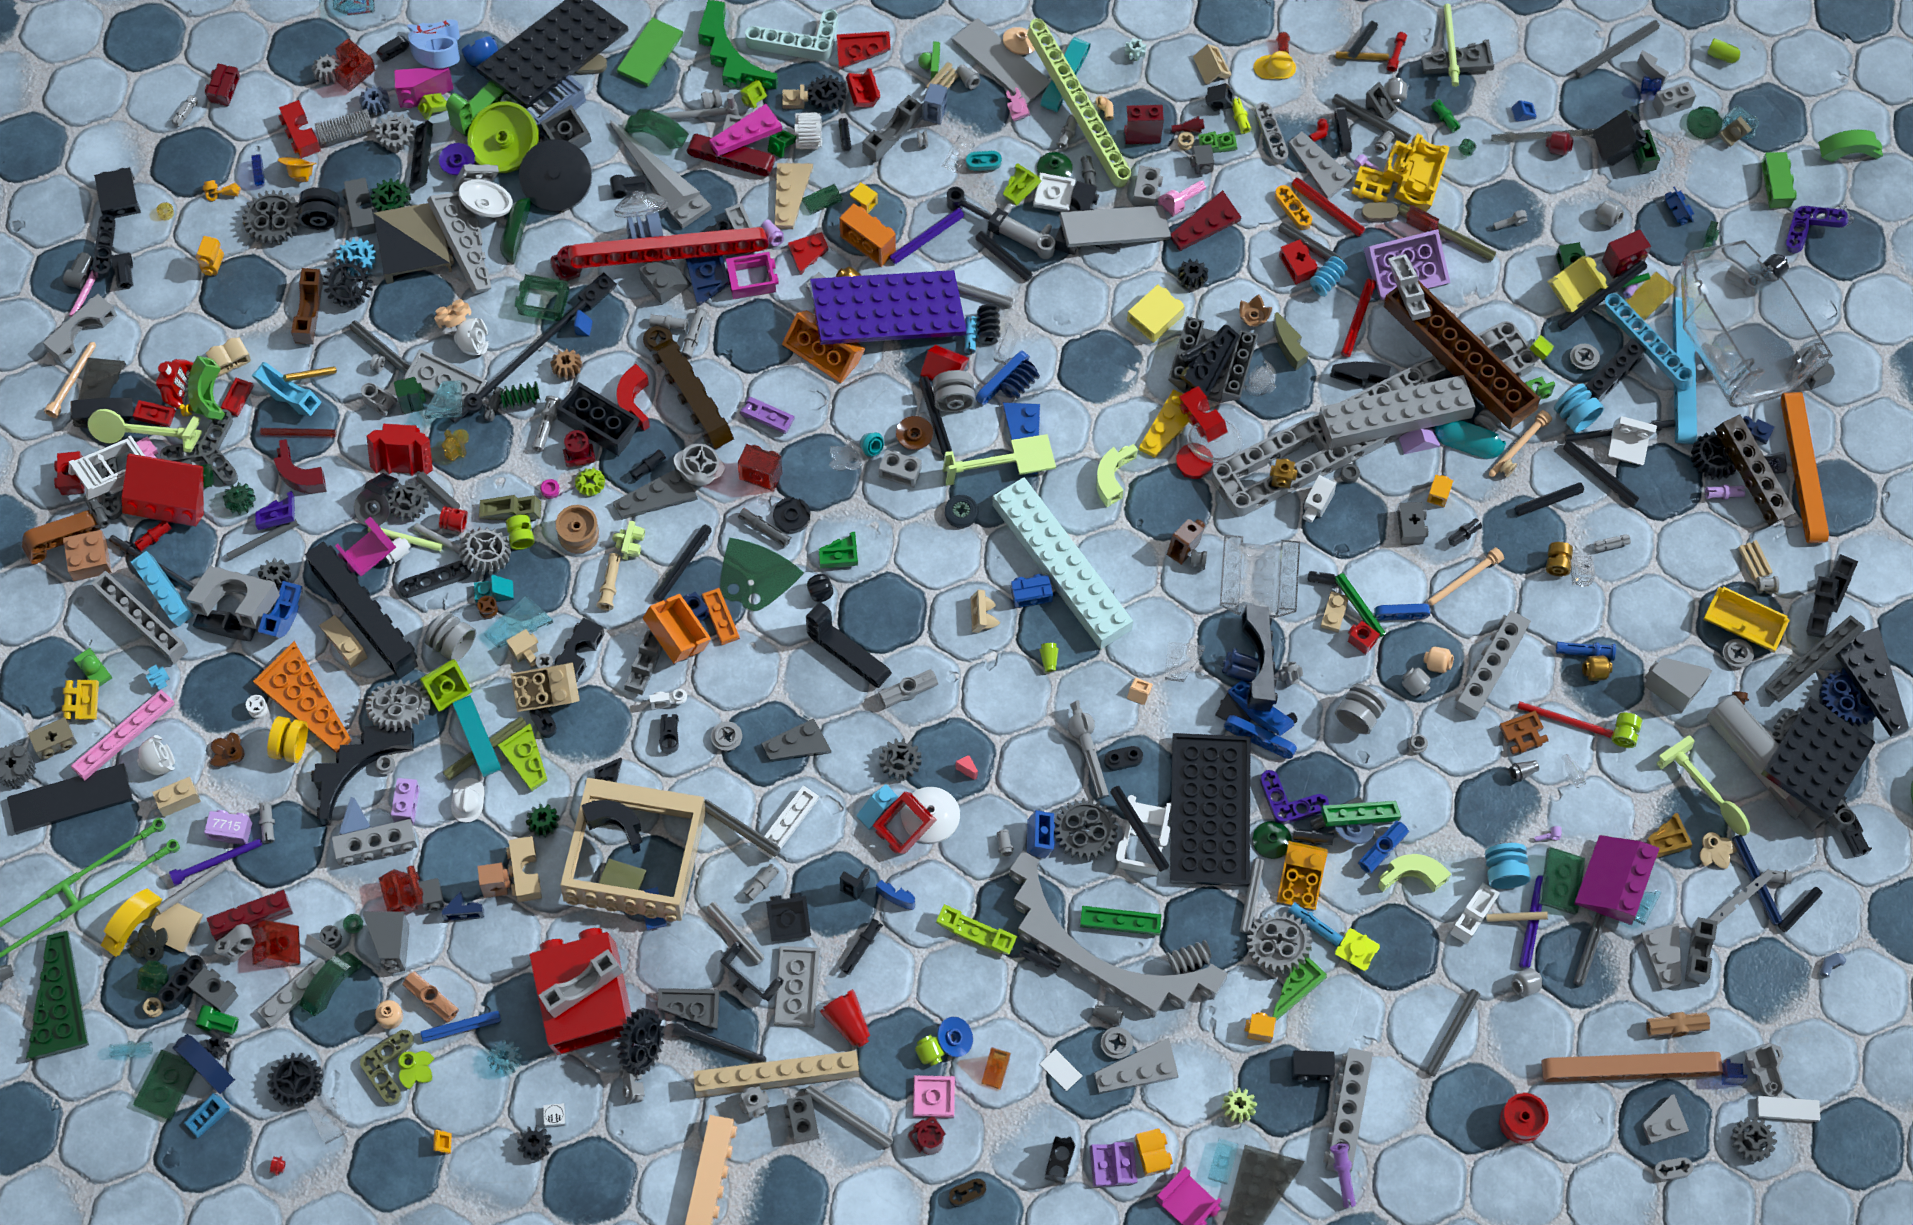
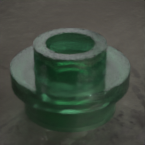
(353, 918)

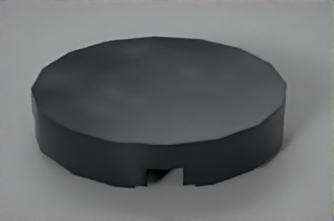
(791, 515)

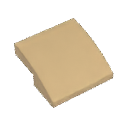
(179, 923)

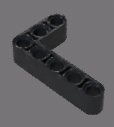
(822, 631)

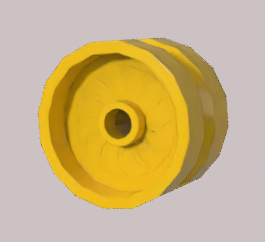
(287, 739)

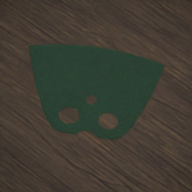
(767, 569)

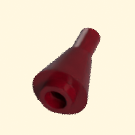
(1193, 125)

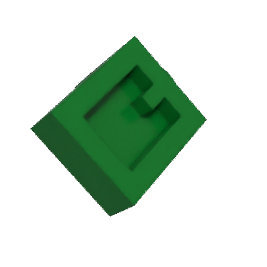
(779, 142)

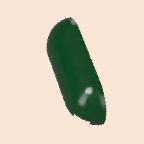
(514, 229)

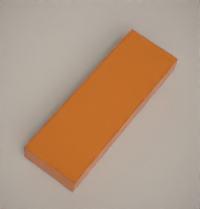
(720, 616)

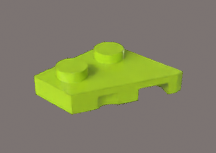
(1020, 184)

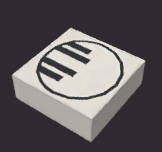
(554, 1115)

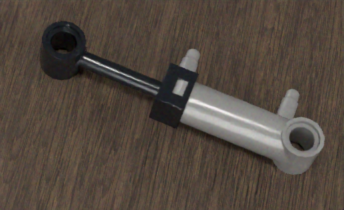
(1001, 223)

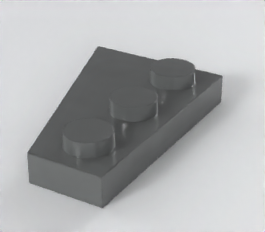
(691, 1004)

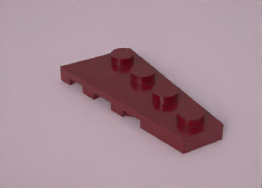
(1209, 220)

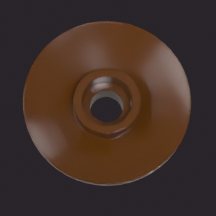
(914, 425)

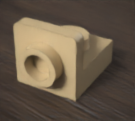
(795, 98)

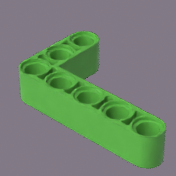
(462, 112)

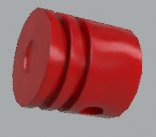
(453, 519)

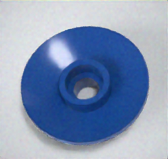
(961, 1035)

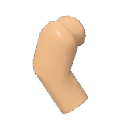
(1106, 105)

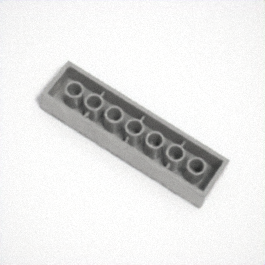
(1396, 412)

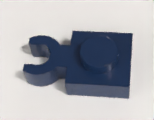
(1760, 430)

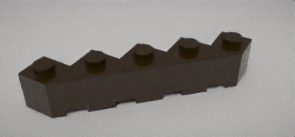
(692, 394)

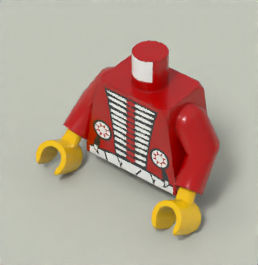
(174, 384)

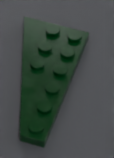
(58, 1006)

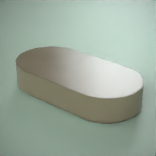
(596, 65)
(1380, 211)

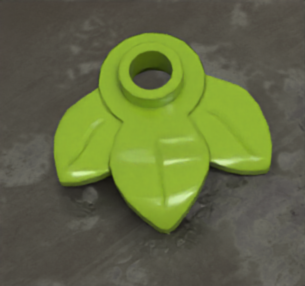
(417, 1070)

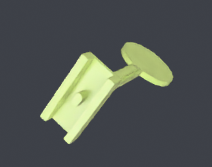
(110, 428)
(1731, 813)

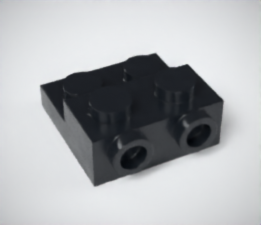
(788, 917)

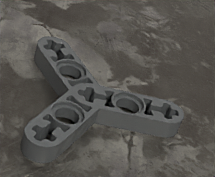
(210, 456)

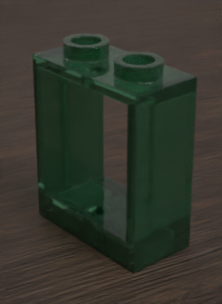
(542, 283)

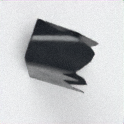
(1057, 1142)

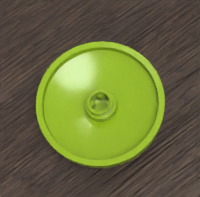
(502, 135)

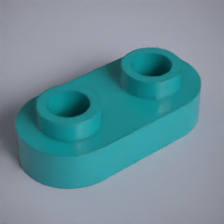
(983, 160)

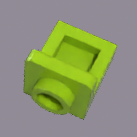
(752, 94)
(430, 104)

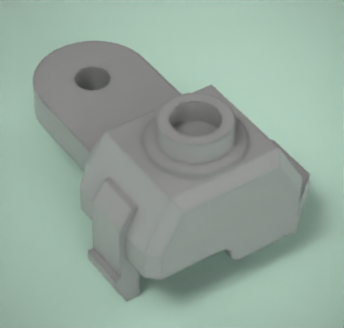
(1765, 1064)

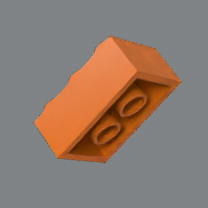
(867, 234)

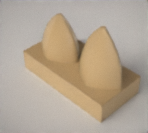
(979, 617)

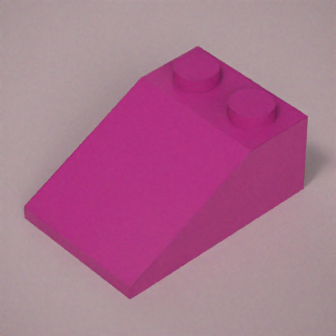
(414, 83)

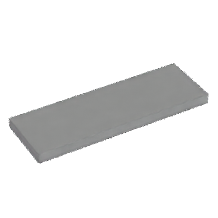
(1003, 65)
(1114, 226)

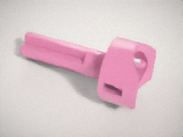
(1174, 202)

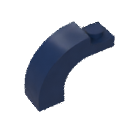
(203, 1063)

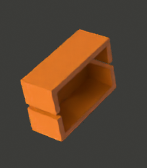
(676, 628)

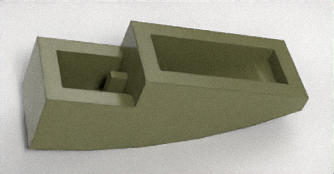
(1289, 342)
(507, 506)

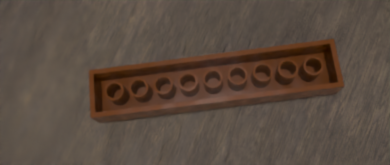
(1467, 355)

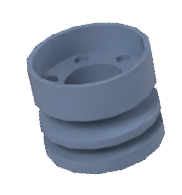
(642, 229)

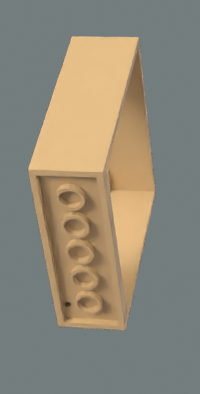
(626, 899)

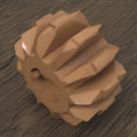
(566, 364)

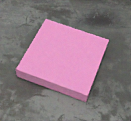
(934, 1096)

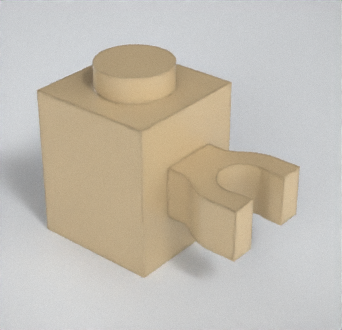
(523, 647)

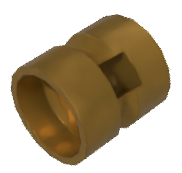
(1559, 559)

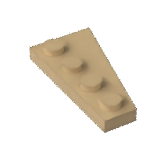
(790, 190)

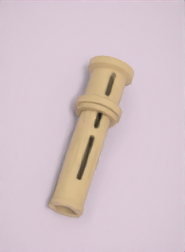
(608, 588)

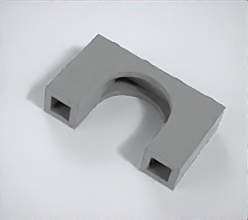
(220, 582)

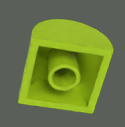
(445, 685)

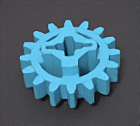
(357, 250)

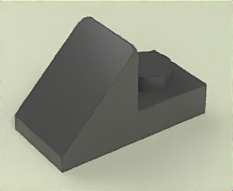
(1380, 101)

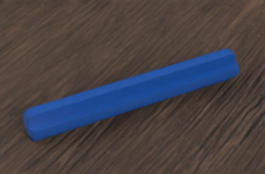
(460, 1026)

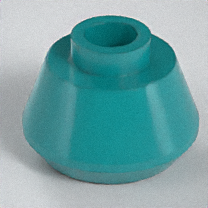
(872, 444)

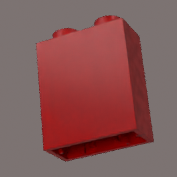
(597, 1016)

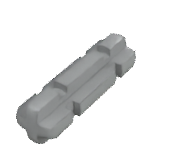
(184, 110)
(1612, 542)

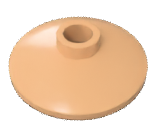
(1017, 41)

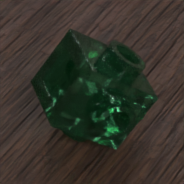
(152, 976)

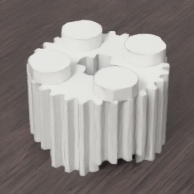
(808, 130)

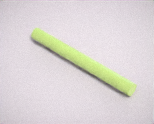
(412, 540)

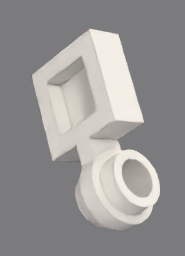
(664, 700)

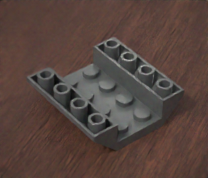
(1234, 373)

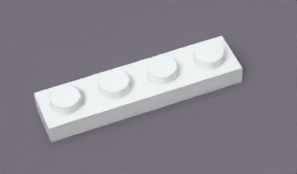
(791, 818)

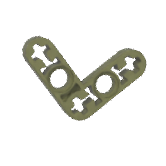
(380, 1061)

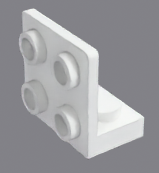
(1630, 440)

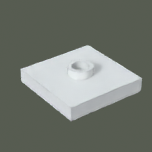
(1054, 193)

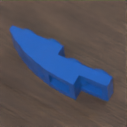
(1270, 721)

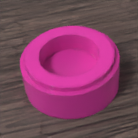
(550, 488)

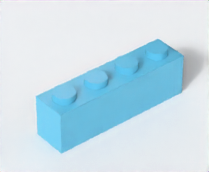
(162, 588)

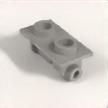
(631, 1089)

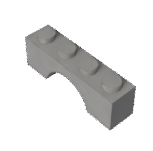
(95, 313)
(565, 995)

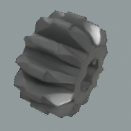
(279, 568)

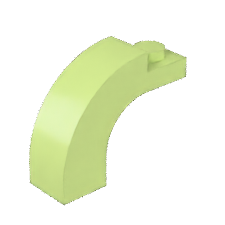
(1107, 485)
(1417, 866)

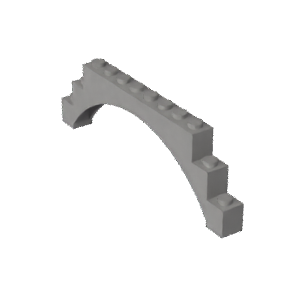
(1136, 989)

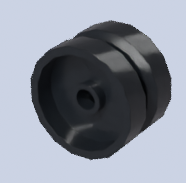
(318, 208)

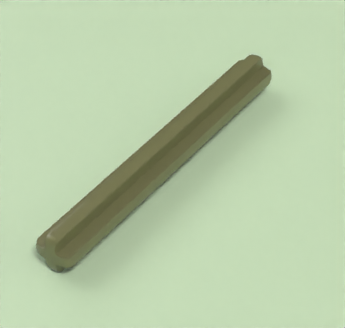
(469, 759)

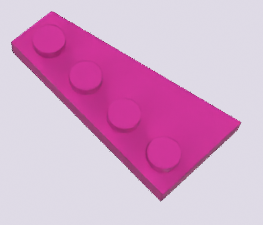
(748, 130)

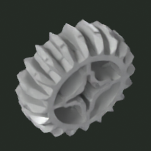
(486, 557)

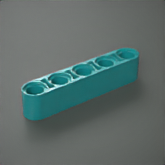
(1075, 56)
(477, 736)

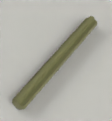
(1458, 238)

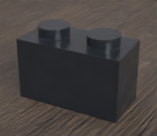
(1313, 1066)

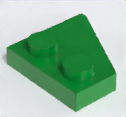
(839, 553)

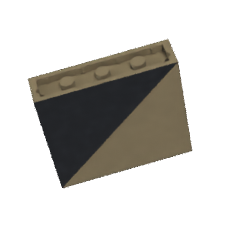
(411, 240)

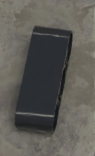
(172, 986)

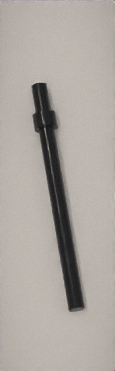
(1607, 432)
(128, 548)

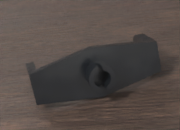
(743, 982)

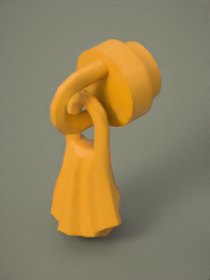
(231, 190)

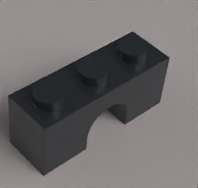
(1823, 607)
(585, 635)

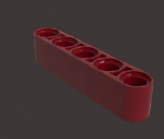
(741, 158)

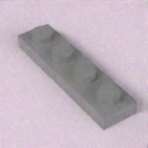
(290, 995)

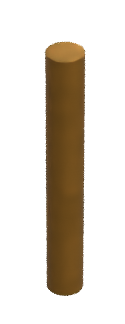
(1363, 56)
(309, 374)

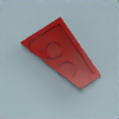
(861, 46)

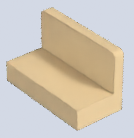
(1211, 64)

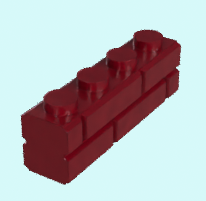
(252, 913)

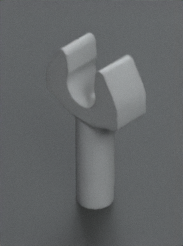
(1518, 219)

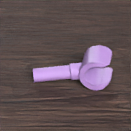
(1362, 160)
(1554, 835)

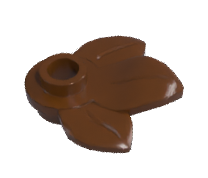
(224, 750)

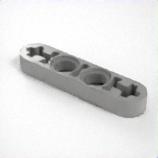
(1271, 133)

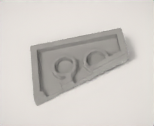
(1664, 954)

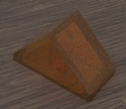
(996, 1068)

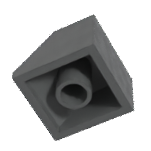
(663, 279)

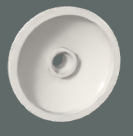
(485, 198)
(945, 811)

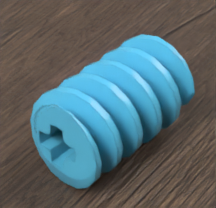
(1328, 275)

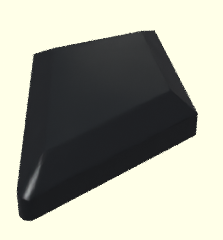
(609, 771)

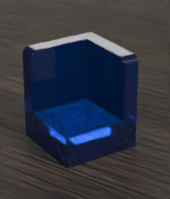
(1733, 1073)

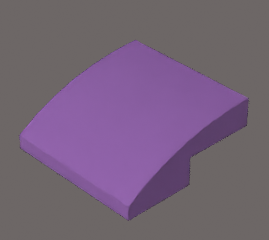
(1113, 1164)

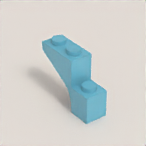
(300, 399)

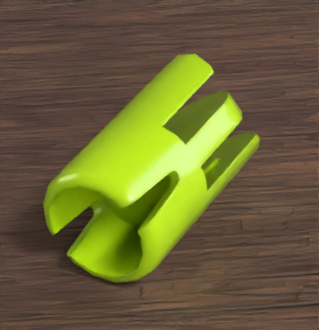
(1724, 51)

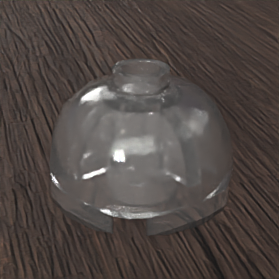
(1261, 380)

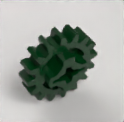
(390, 195)

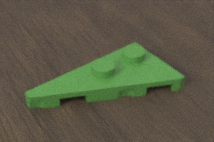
(1298, 985)

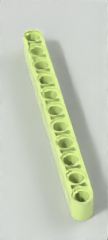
(1078, 110)

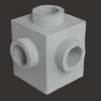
(755, 1109)

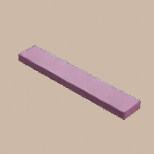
(122, 735)

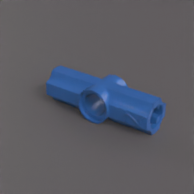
(1376, 855)

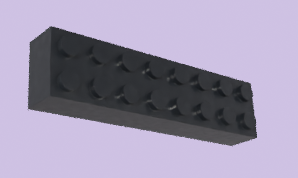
(362, 610)

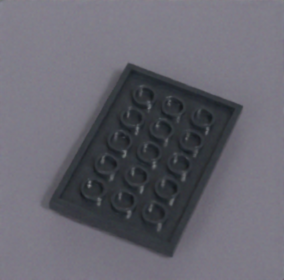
(1818, 758)

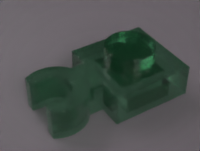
(1711, 234)

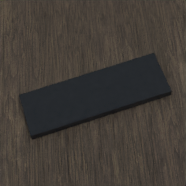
(69, 798)

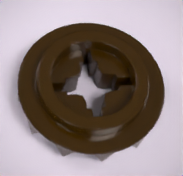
(652, 334)

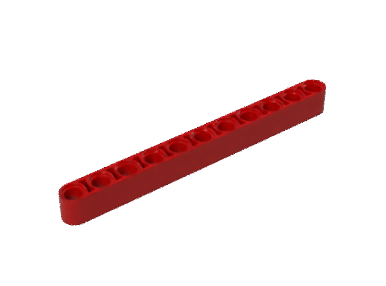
(667, 247)

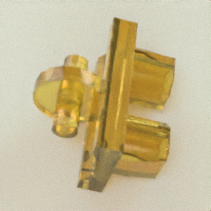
(455, 443)

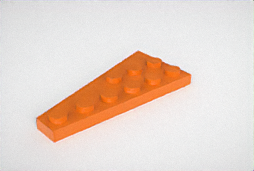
(297, 691)

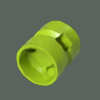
(520, 532)
(1626, 728)

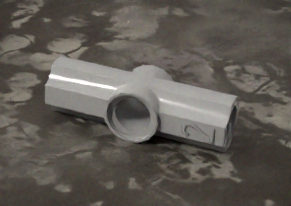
(919, 684)

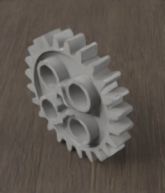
(398, 705)
(1276, 959)

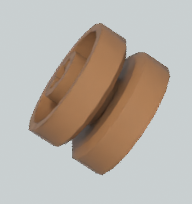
(577, 529)

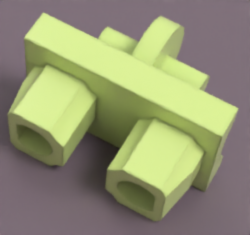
(629, 548)

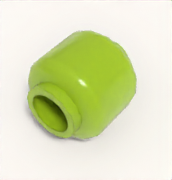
(929, 1050)

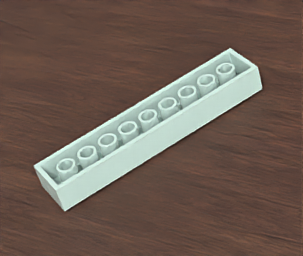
(1063, 562)

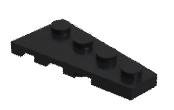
(1210, 361)

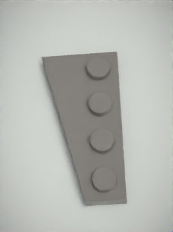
(1142, 1068)

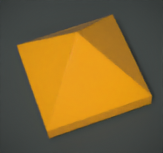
(442, 1141)

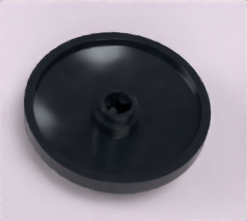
(555, 175)

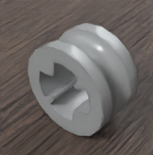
(922, 139)
(377, 363)

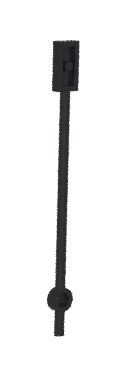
(588, 297)

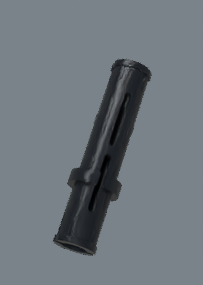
(861, 946)

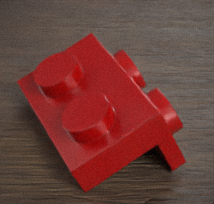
(863, 88)

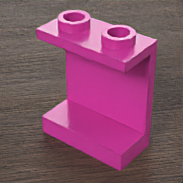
(367, 550)
(1188, 1200)

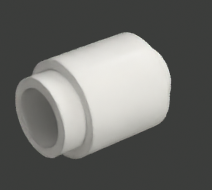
(399, 552)

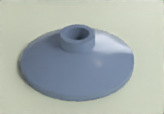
(1355, 833)

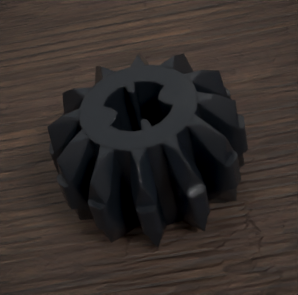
(1192, 274)
(540, 1148)

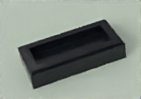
(381, 484)

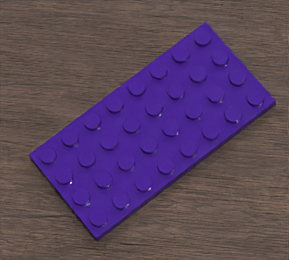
(887, 307)

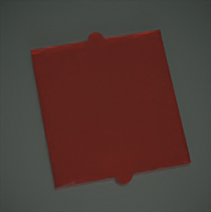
(1422, 219)

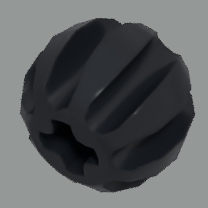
(820, 588)

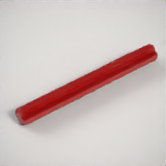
(1328, 206)
(1358, 317)

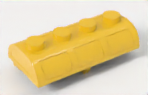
(1747, 618)

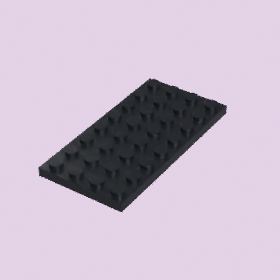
(551, 50)
(1210, 809)

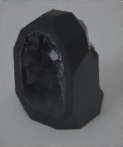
(1777, 462)

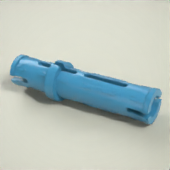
(1315, 924)

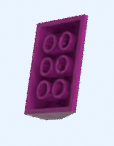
(1617, 877)

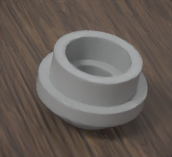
(1417, 738)
(385, 760)

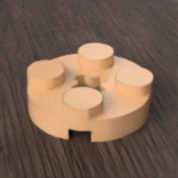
(452, 314)

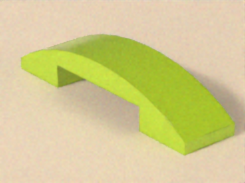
(974, 931)

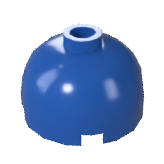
(480, 50)

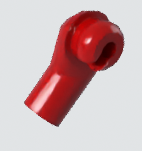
(1322, 130)

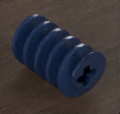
(1014, 384)

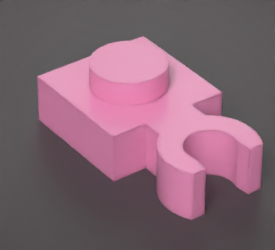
(1018, 106)

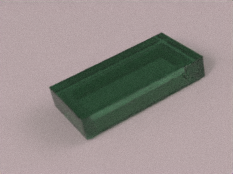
(822, 199)

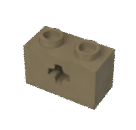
(58, 730)

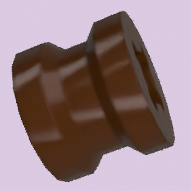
(485, 603)

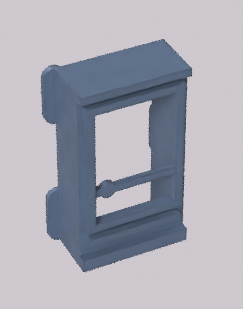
(574, 97)

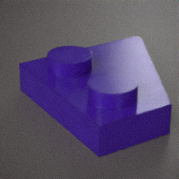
(276, 513)

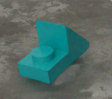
(498, 588)

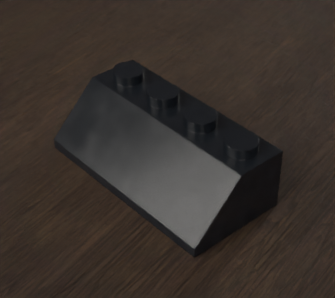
(597, 418)

